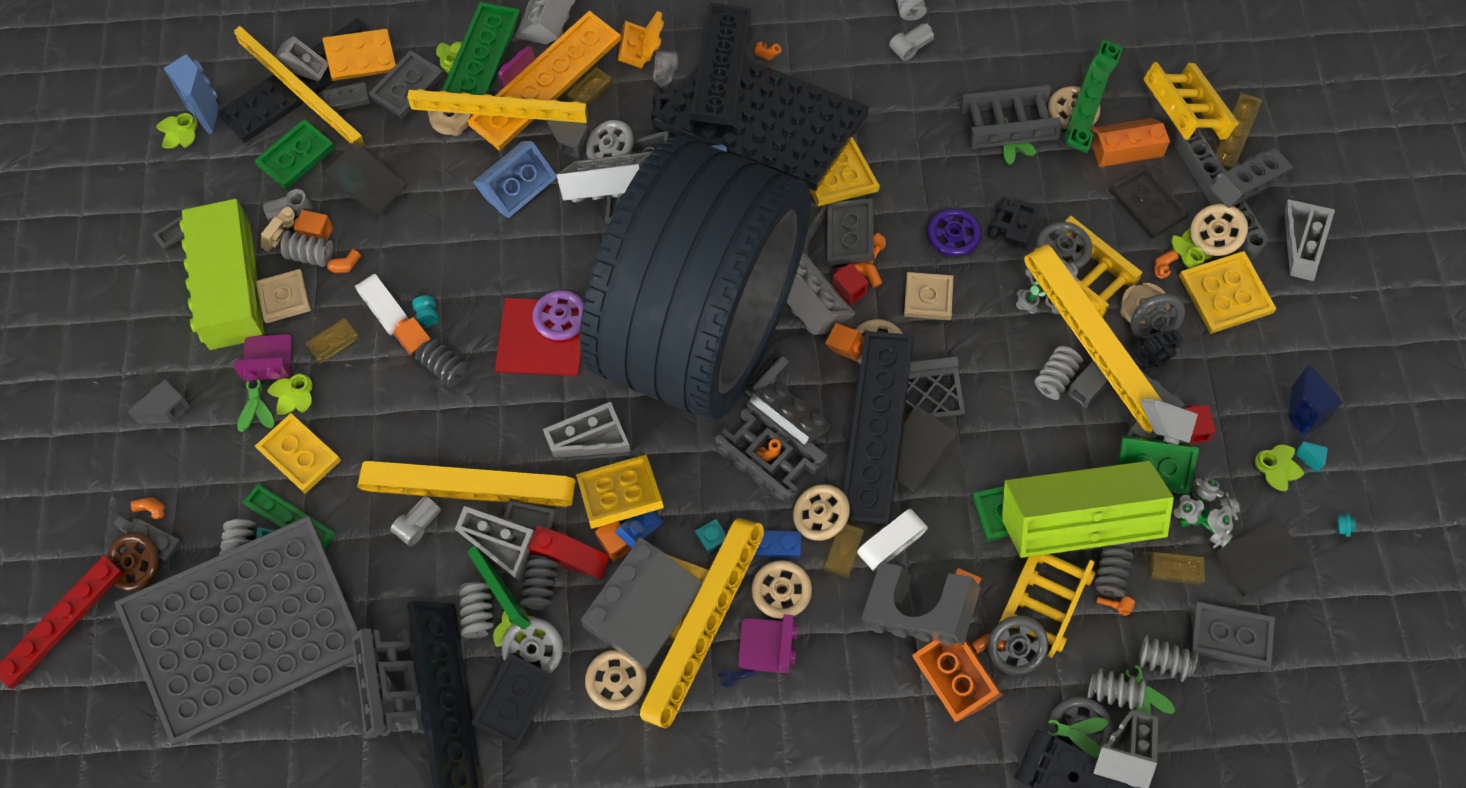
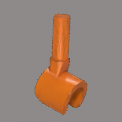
(879, 243)
(1124, 607)

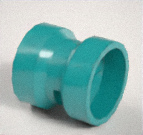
(425, 311)

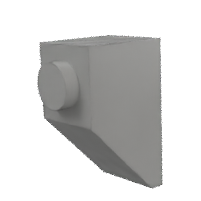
(301, 59)
(1170, 421)

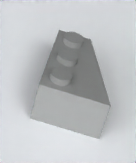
(588, 434)
(498, 539)
(1131, 751)

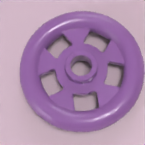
(556, 331)

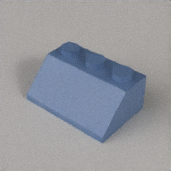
(194, 90)
(515, 178)

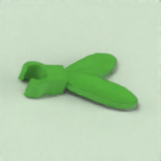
(1009, 150)
(253, 407)
(1151, 696)
(1078, 733)

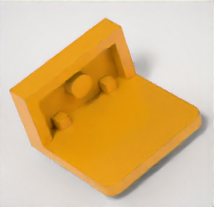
(639, 42)

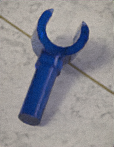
(734, 676)

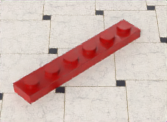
(58, 621)

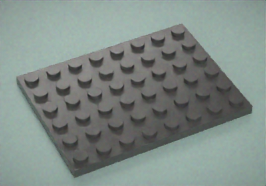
(239, 629)

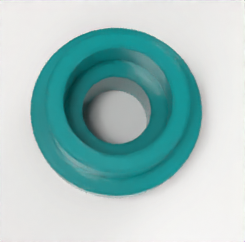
(1346, 524)

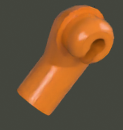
(766, 53)
(1161, 264)
(344, 265)
(870, 271)
(772, 452)
(150, 504)
(981, 644)

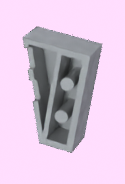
(1306, 236)

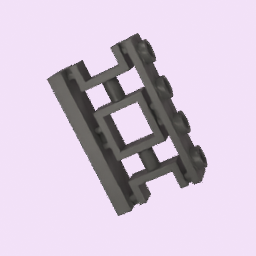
(761, 471)
(373, 682)

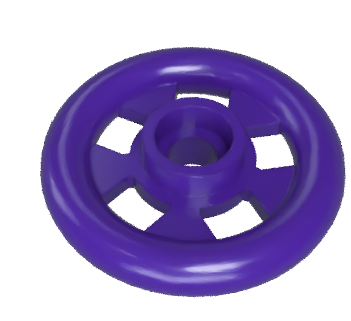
(949, 248)

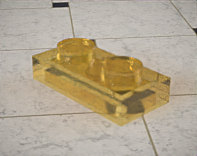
(590, 87)
(332, 340)
(844, 551)
(1177, 568)

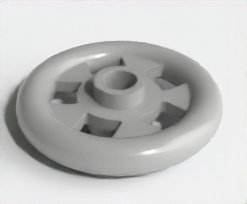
(613, 148)
(551, 637)

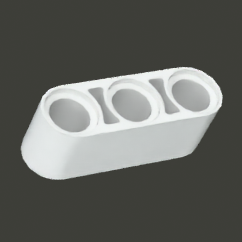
(381, 302)
(892, 539)

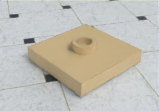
(283, 296)
(928, 296)

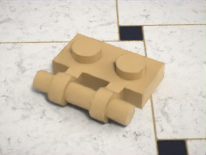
(273, 232)

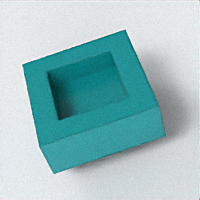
(711, 536)

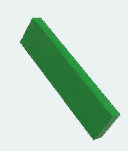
(281, 512)
(499, 588)

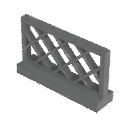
(937, 368)

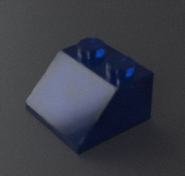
(1311, 402)

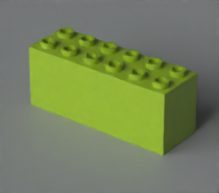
(221, 274)
(1086, 508)

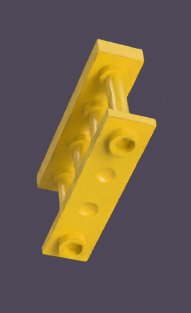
(1201, 93)
(1108, 260)
(1030, 576)

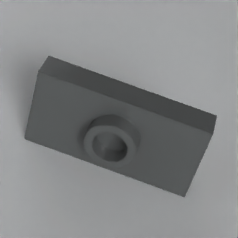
(347, 96)
(766, 375)

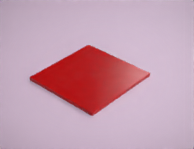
(529, 352)

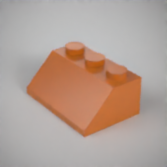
(1129, 141)
(957, 678)

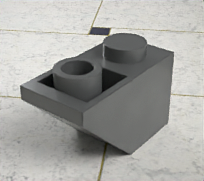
(569, 137)
(159, 405)

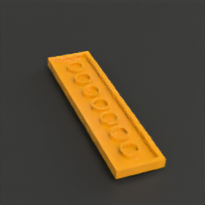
(550, 75)

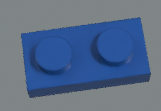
(639, 526)
(780, 545)

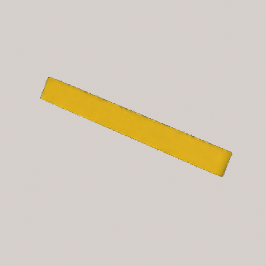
(1092, 331)
(466, 483)
(701, 623)

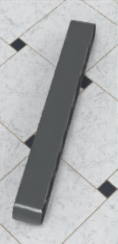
(1204, 168)

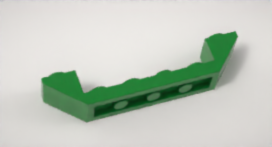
(1090, 94)

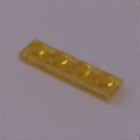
(1245, 113)

